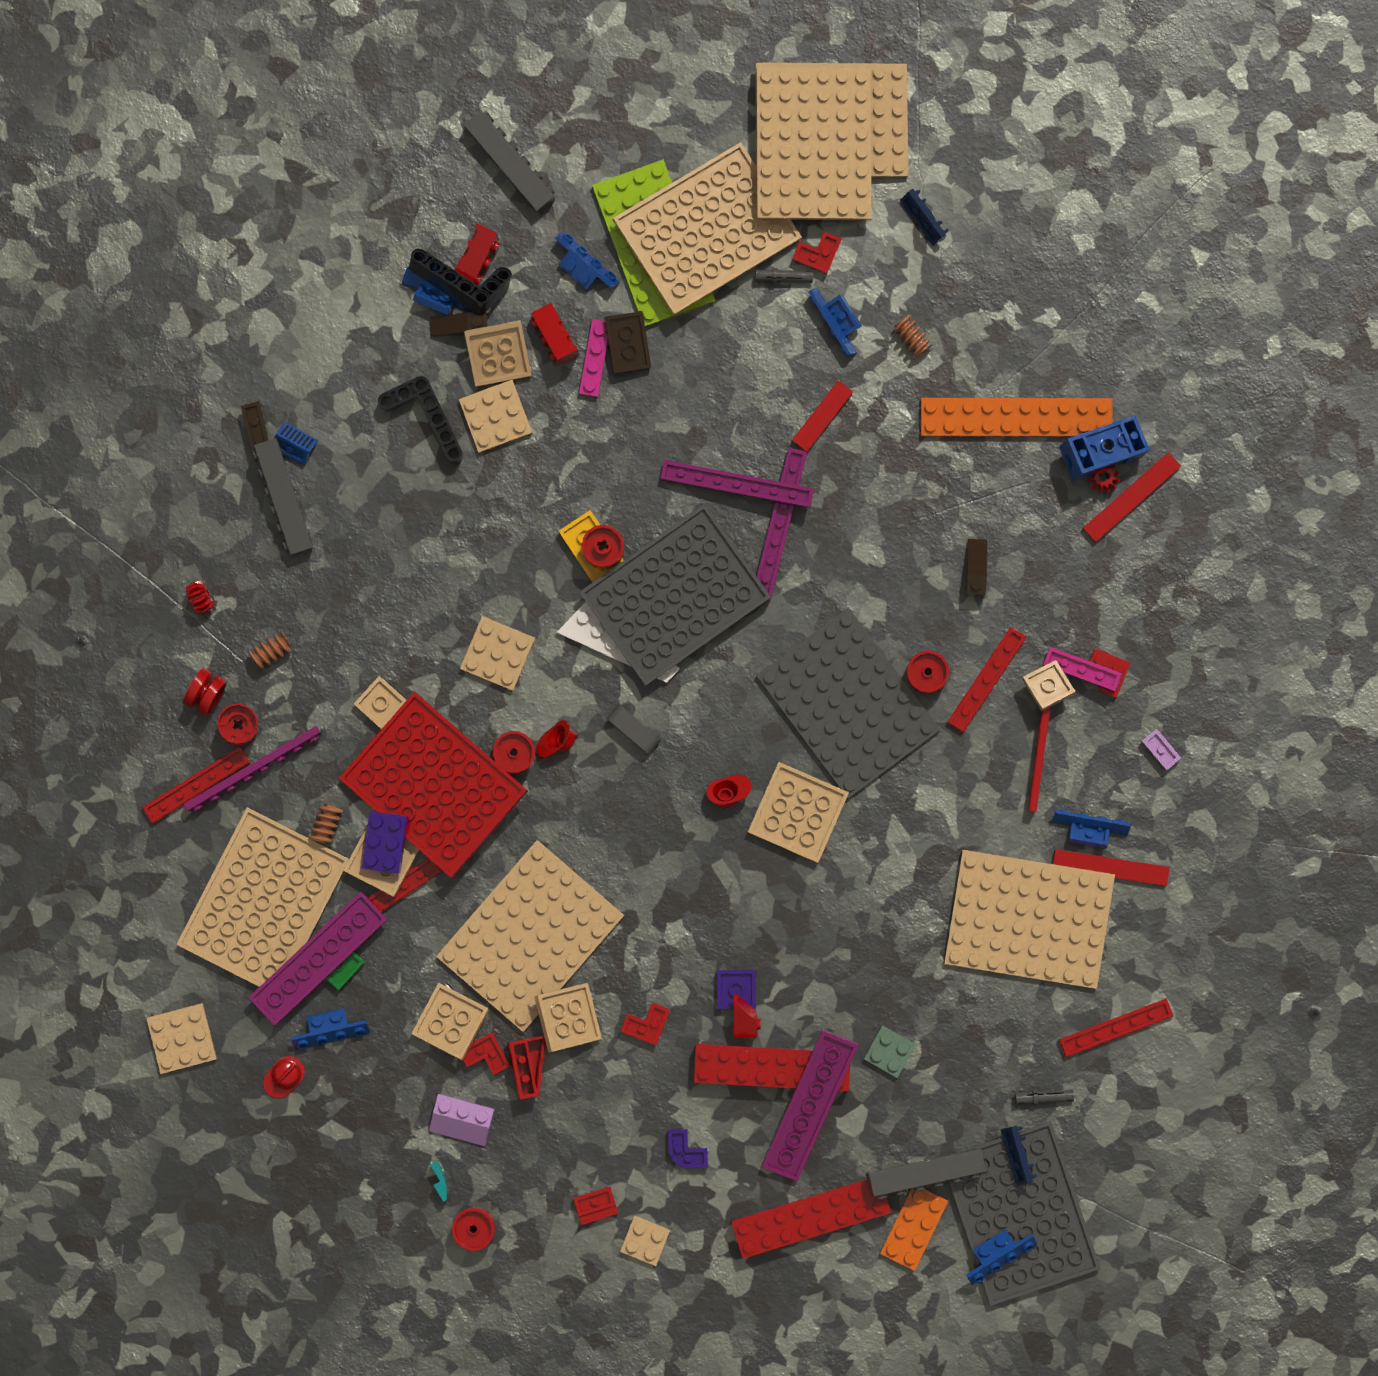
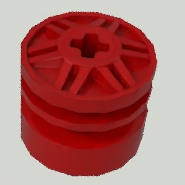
(238, 713)

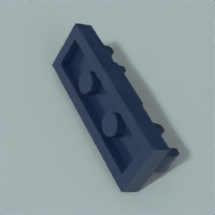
(923, 216)
(1017, 1155)

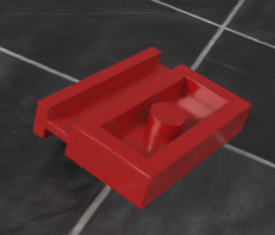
(595, 1205)

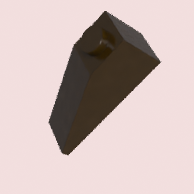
(457, 323)
(976, 568)

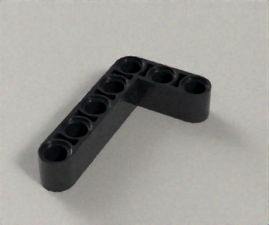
(457, 286)
(430, 412)

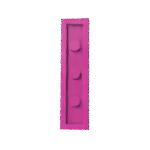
(594, 359)
(1084, 669)

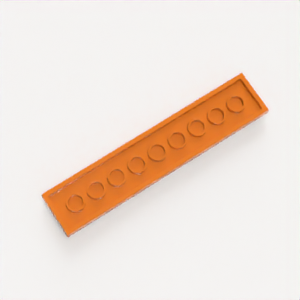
(1013, 416)

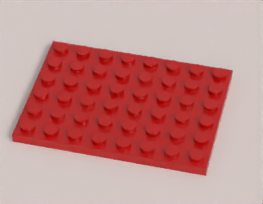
(438, 780)

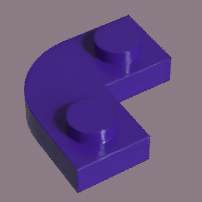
(681, 1154)

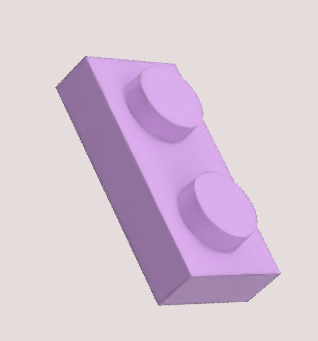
(1161, 749)

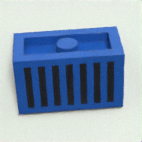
(295, 443)

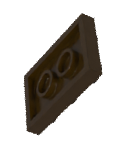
(627, 342)

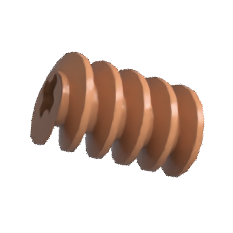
(912, 336)
(271, 650)
(326, 824)

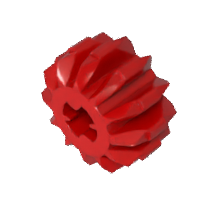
(1108, 482)
(199, 597)

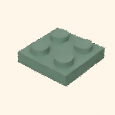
(889, 1051)

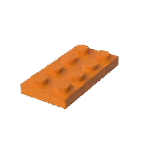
(914, 1227)

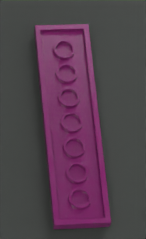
(317, 958)
(809, 1105)

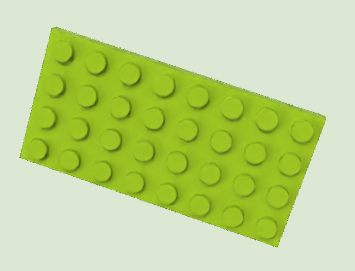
(617, 196)

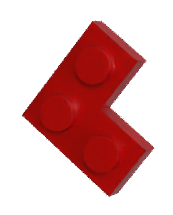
(820, 257)
(1111, 662)
(649, 1029)
(487, 1049)

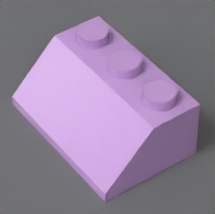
(461, 1119)

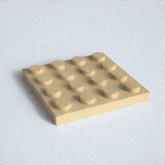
(798, 812)

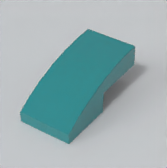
(441, 1187)

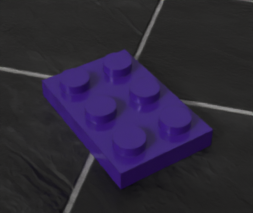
(384, 842)

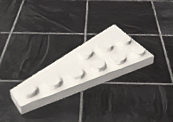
(588, 630)

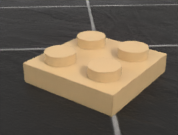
(1048, 685)
(380, 702)
(645, 1240)

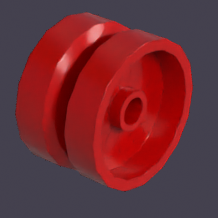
(595, 538)
(927, 683)
(205, 691)
(519, 742)
(485, 1228)

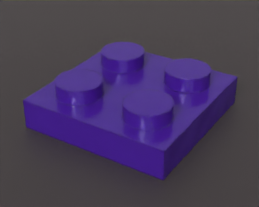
(735, 982)

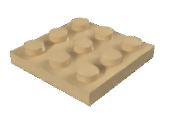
(498, 353)
(495, 416)
(497, 653)
(384, 881)
(568, 1017)
(450, 1021)
(181, 1038)

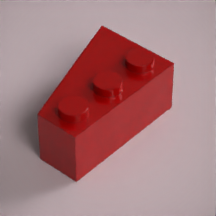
(478, 253)
(553, 334)
(526, 1065)

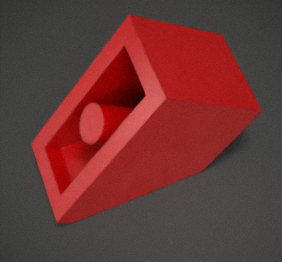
(744, 1019)

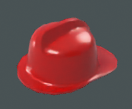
(556, 739)
(729, 790)
(283, 1077)

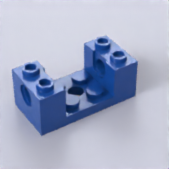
(1087, 453)

